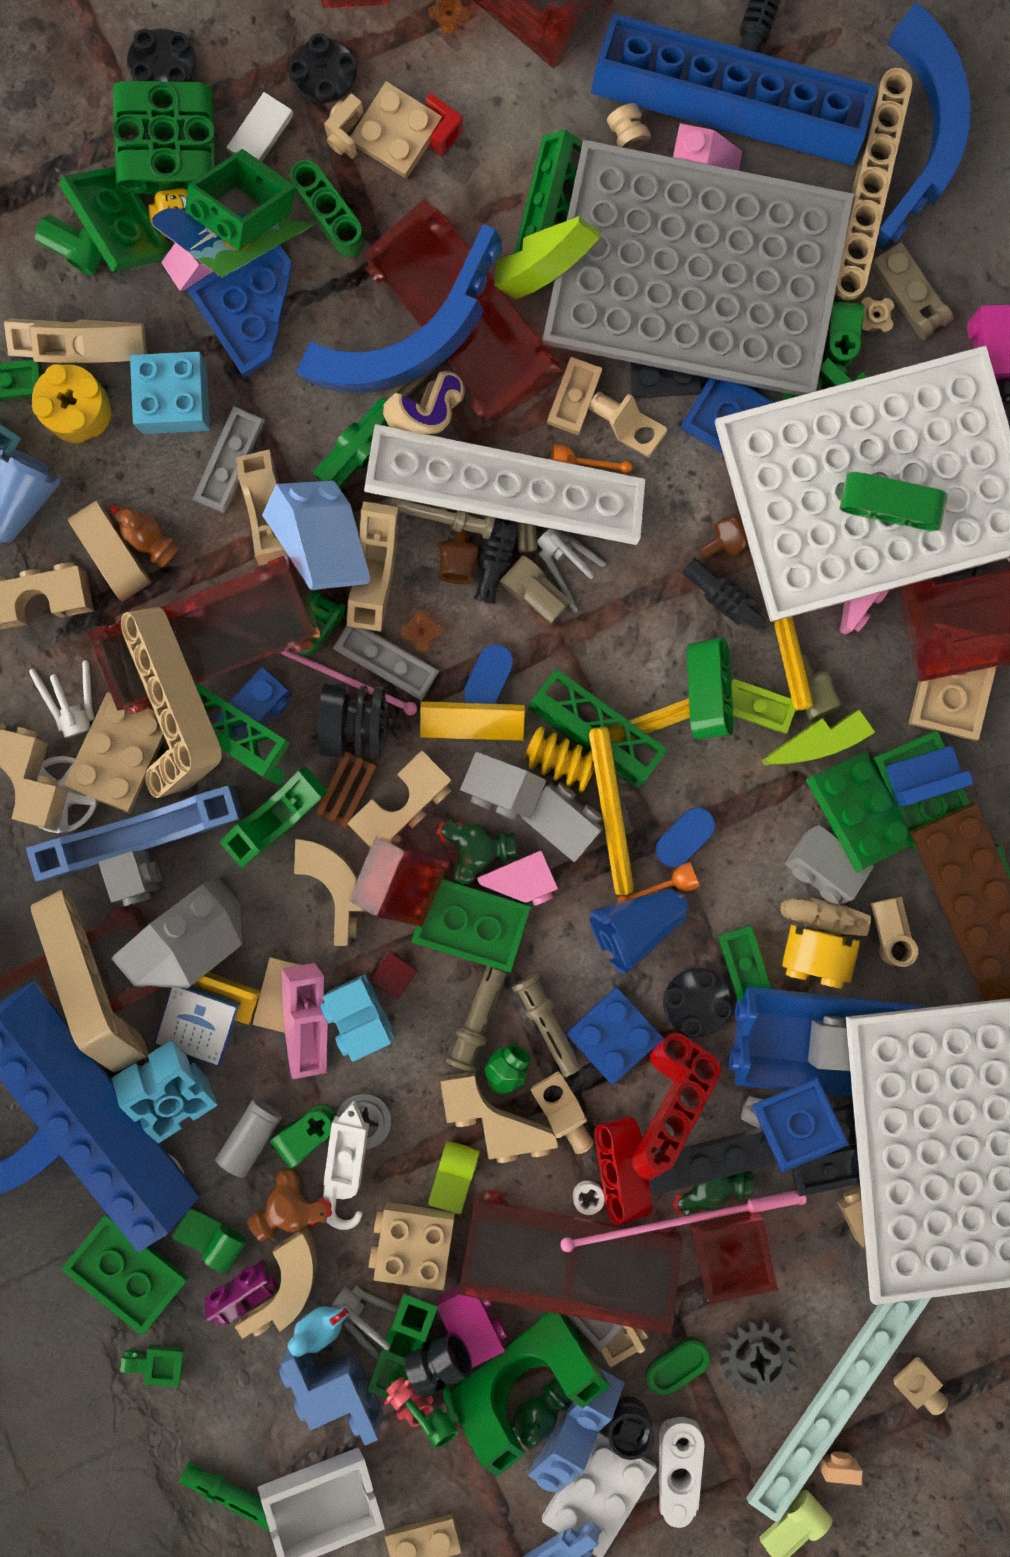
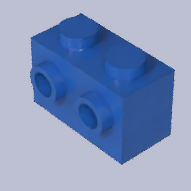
(260, 700)

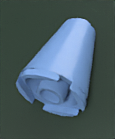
(22, 491)

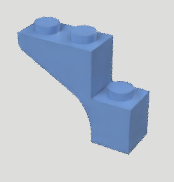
(572, 1441)

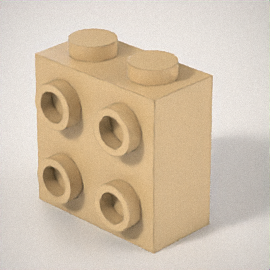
(412, 1245)

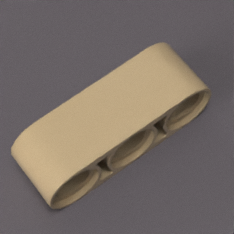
(109, 550)

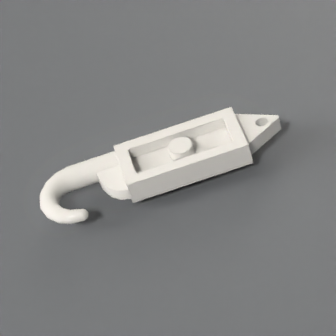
(345, 1162)

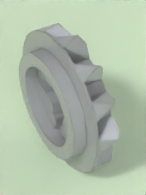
(377, 1112)

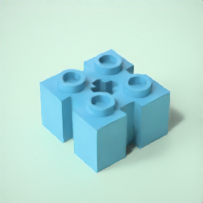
(359, 1018)
(164, 1091)

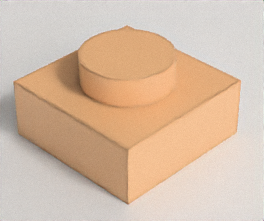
(841, 1468)

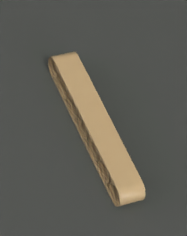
(876, 173)

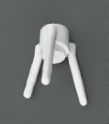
(68, 719)

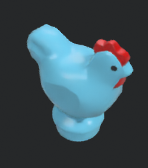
(317, 1330)

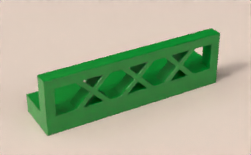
(546, 191)
(578, 731)
(238, 749)

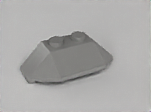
(185, 939)

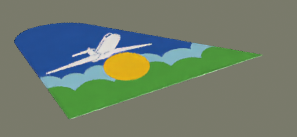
(213, 250)

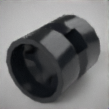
(441, 1364)
(630, 1429)

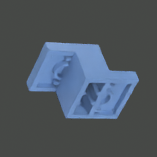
(331, 1392)

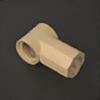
(891, 928)

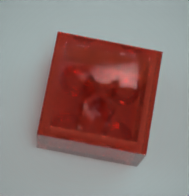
(398, 881)
(733, 1257)

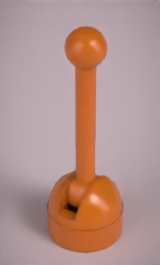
(565, 454)
(682, 878)

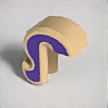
(434, 409)

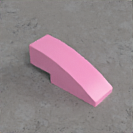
(304, 1020)

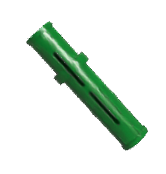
(224, 1493)

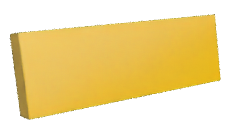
(472, 721)

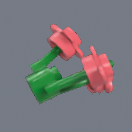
(418, 1411)

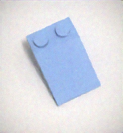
(318, 533)

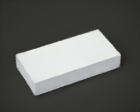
(261, 127)

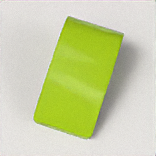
(453, 1177)

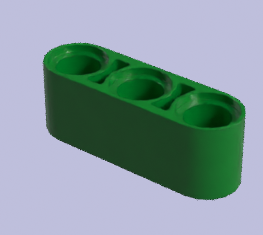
(322, 194)
(893, 501)
(710, 689)

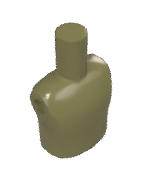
(822, 692)

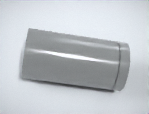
(248, 1138)

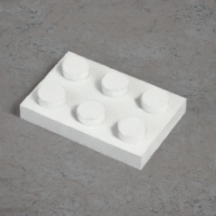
(600, 1494)

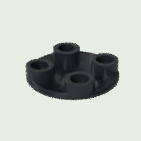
(161, 56)
(322, 69)
(697, 1002)

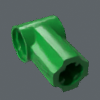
(70, 243)

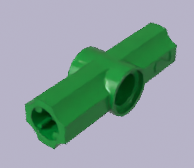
(352, 448)

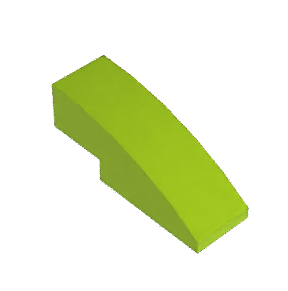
(544, 257)
(821, 740)

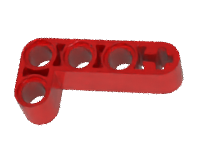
(672, 1110)

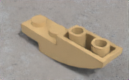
(74, 341)

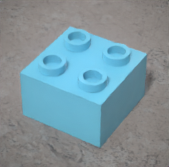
(170, 392)

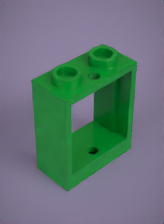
(240, 171)

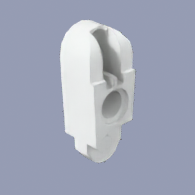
(680, 1496)

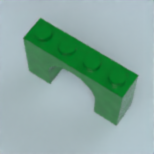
(483, 1395)

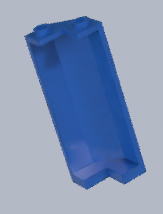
(775, 1037)

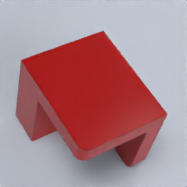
(449, 128)

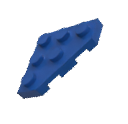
(247, 307)

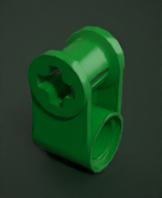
(844, 332)
(325, 621)
(302, 1137)

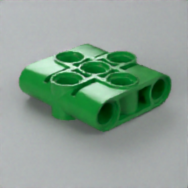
(186, 117)

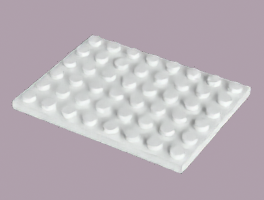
(916, 425)
(933, 1148)

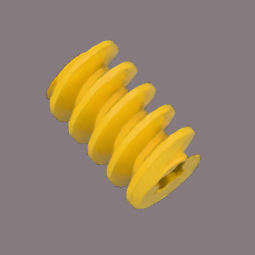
(560, 759)

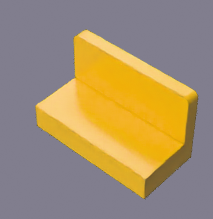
(245, 994)

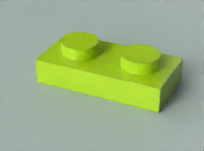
(762, 706)

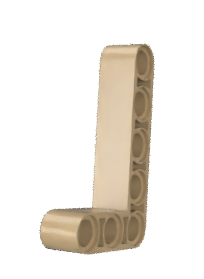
(175, 701)
(80, 986)

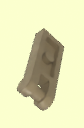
(911, 291)

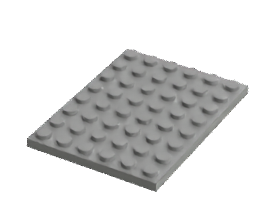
(701, 269)

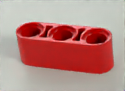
(624, 1191)

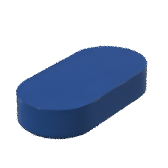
(489, 675)
(685, 837)

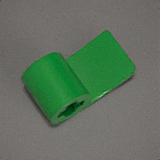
(212, 1238)

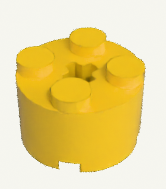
(53, 397)
(821, 956)

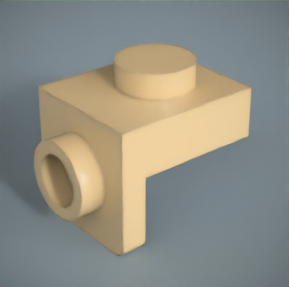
(341, 123)
(624, 1345)

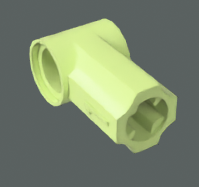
(802, 1521)

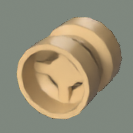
(628, 127)

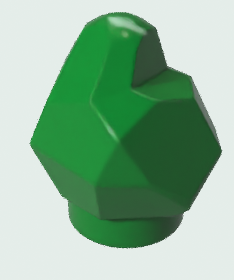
(507, 1069)

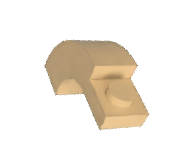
(258, 481)
(338, 876)
(298, 1271)

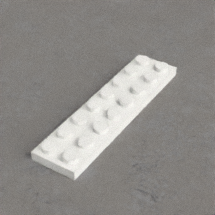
(505, 485)

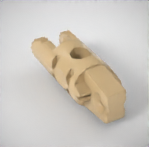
(826, 916)

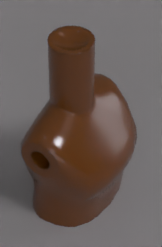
(729, 536)
(458, 559)

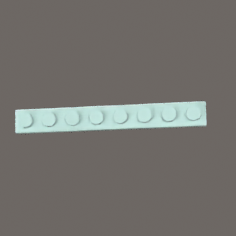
(833, 1406)

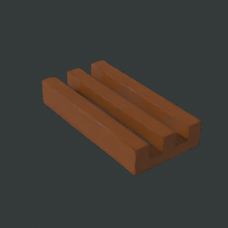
(333, 816)

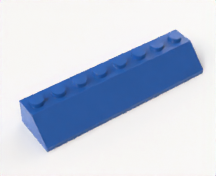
(733, 89)
(82, 1120)

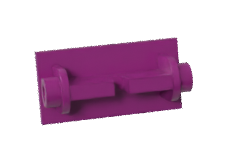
(225, 1301)

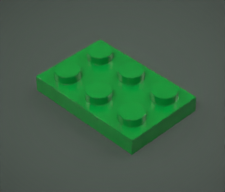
(114, 219)
(928, 809)
(860, 811)
(473, 925)
(124, 1280)

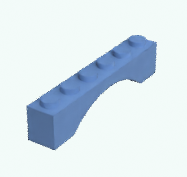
(136, 833)

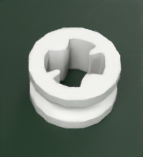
(591, 1208)

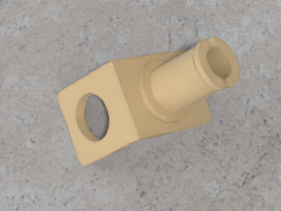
(626, 421)
(565, 1114)
(921, 1387)

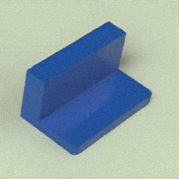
(927, 776)

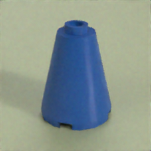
(637, 925)

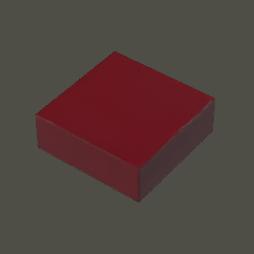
(393, 975)

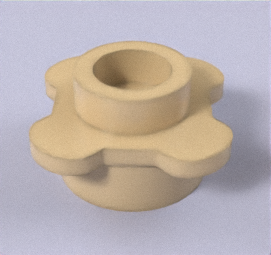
(884, 309)

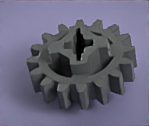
(744, 1358)

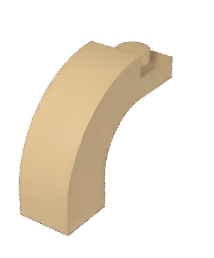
(379, 543)

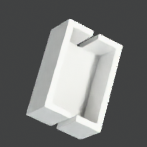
(321, 1507)

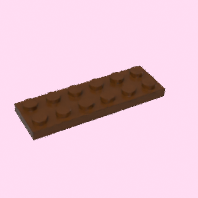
(971, 894)

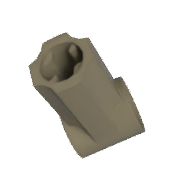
(529, 584)

